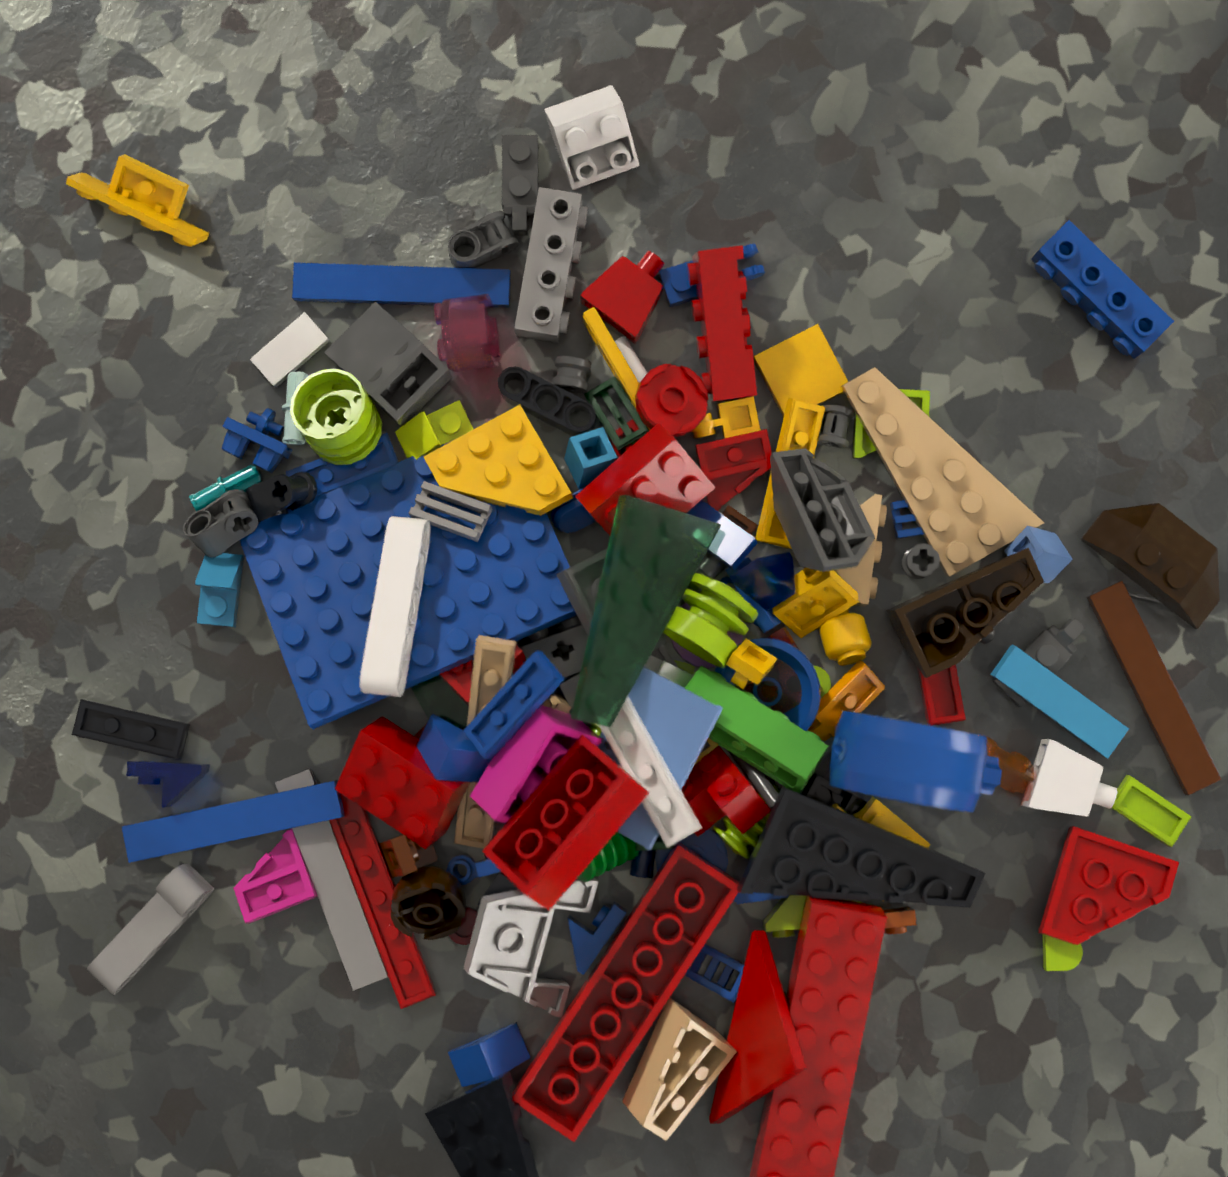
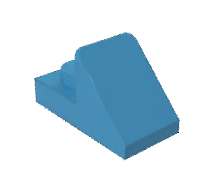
(219, 589)

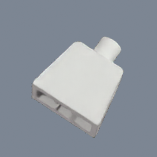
(1066, 782)

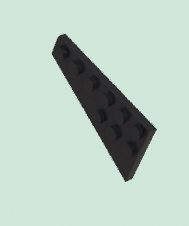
(837, 856)
(484, 1131)

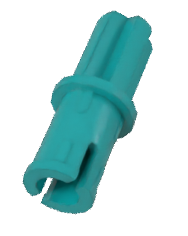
(240, 480)

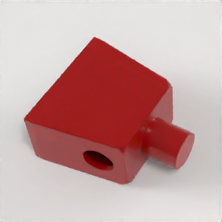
(626, 294)

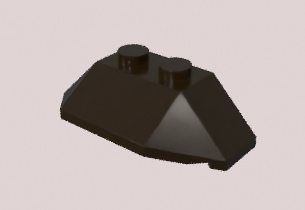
(1160, 557)

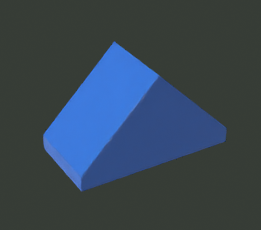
(450, 752)
(489, 1055)

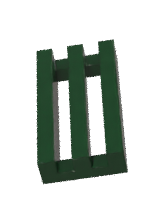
(631, 438)

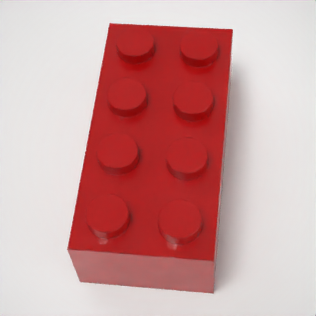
(565, 822)

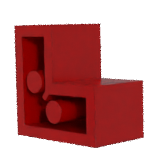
(720, 789)

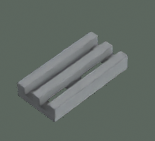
(423, 500)

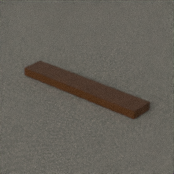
(1154, 688)

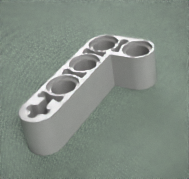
(150, 928)

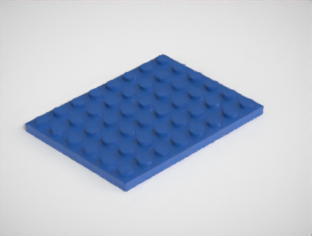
(322, 574)

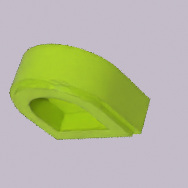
(1060, 954)

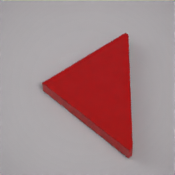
(760, 1034)

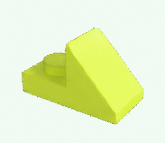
(430, 431)

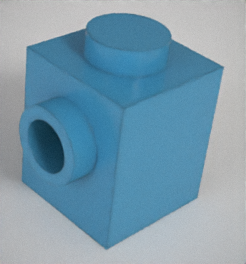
(589, 456)

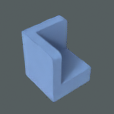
(1046, 550)

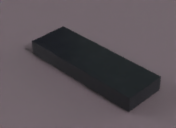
(130, 729)

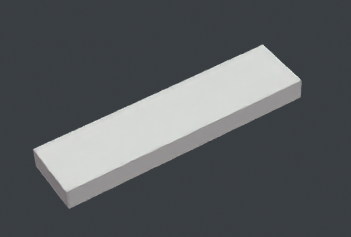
(645, 764)

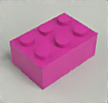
(527, 761)

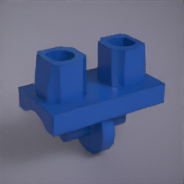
(240, 435)

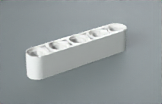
(395, 606)

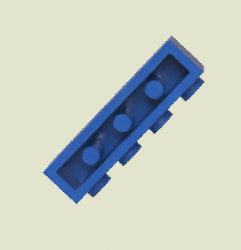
(1101, 290)

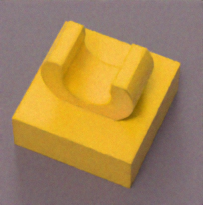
(750, 663)

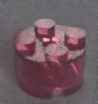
(467, 333)

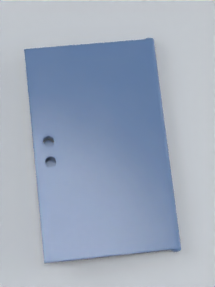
(678, 726)

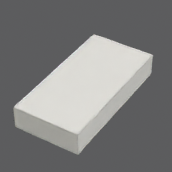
(290, 349)

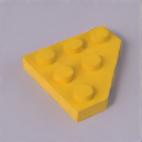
(501, 465)

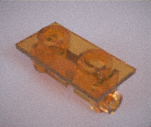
(1013, 766)

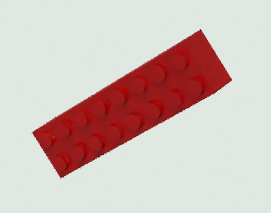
(625, 991)
(829, 1011)

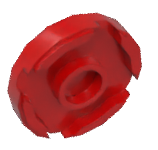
(672, 398)

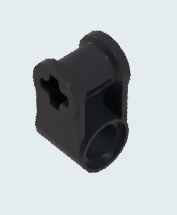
(281, 494)

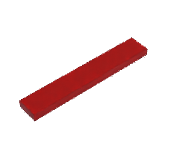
(375, 891)

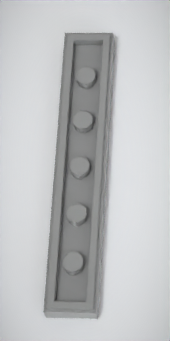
(337, 894)

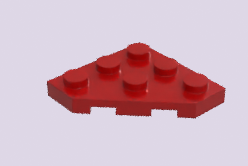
(1102, 885)

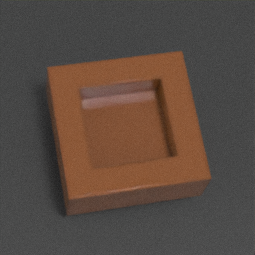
(899, 919)

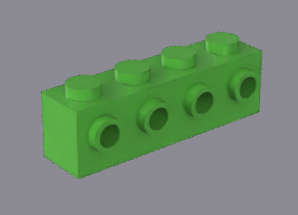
(758, 733)

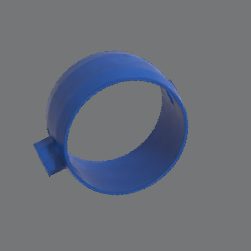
(911, 762)

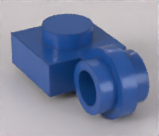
(474, 869)

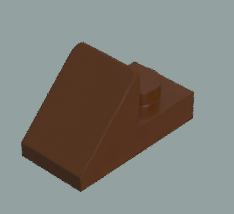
(405, 855)

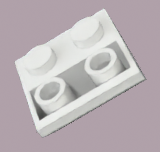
(592, 137)

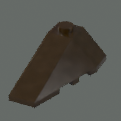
(956, 616)

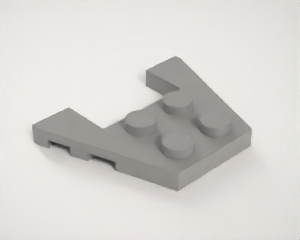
(511, 942)

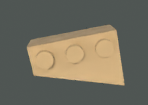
(675, 1069)

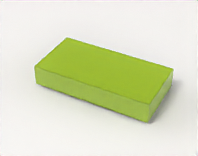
(1150, 811)

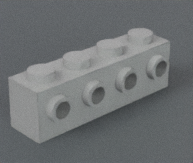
(549, 265)

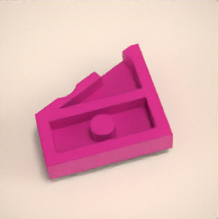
(276, 882)

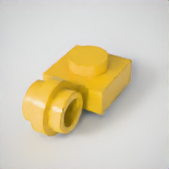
(735, 419)

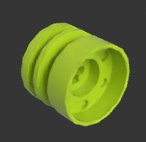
(336, 416)
(712, 613)

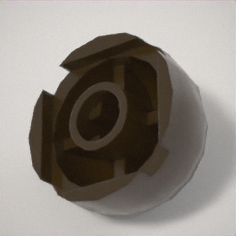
(428, 903)

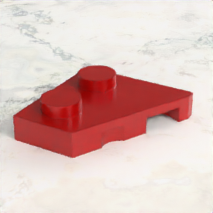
(733, 464)

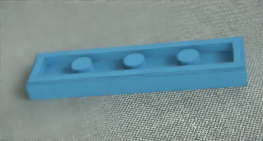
(1059, 701)

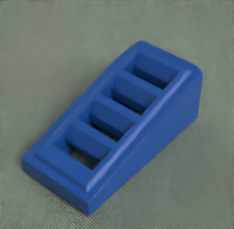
(706, 980)

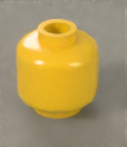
(845, 638)

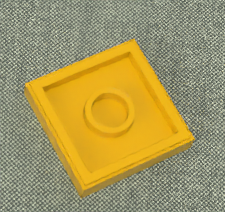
(801, 369)

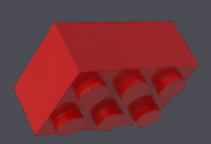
(649, 470)
(396, 784)

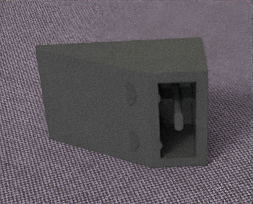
(389, 363)

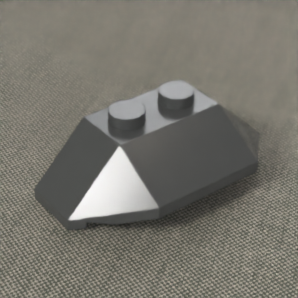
(818, 512)

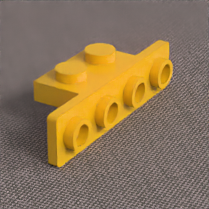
(144, 194)

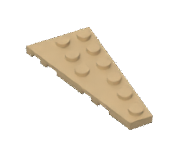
(945, 488)

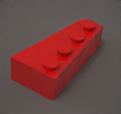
(723, 323)

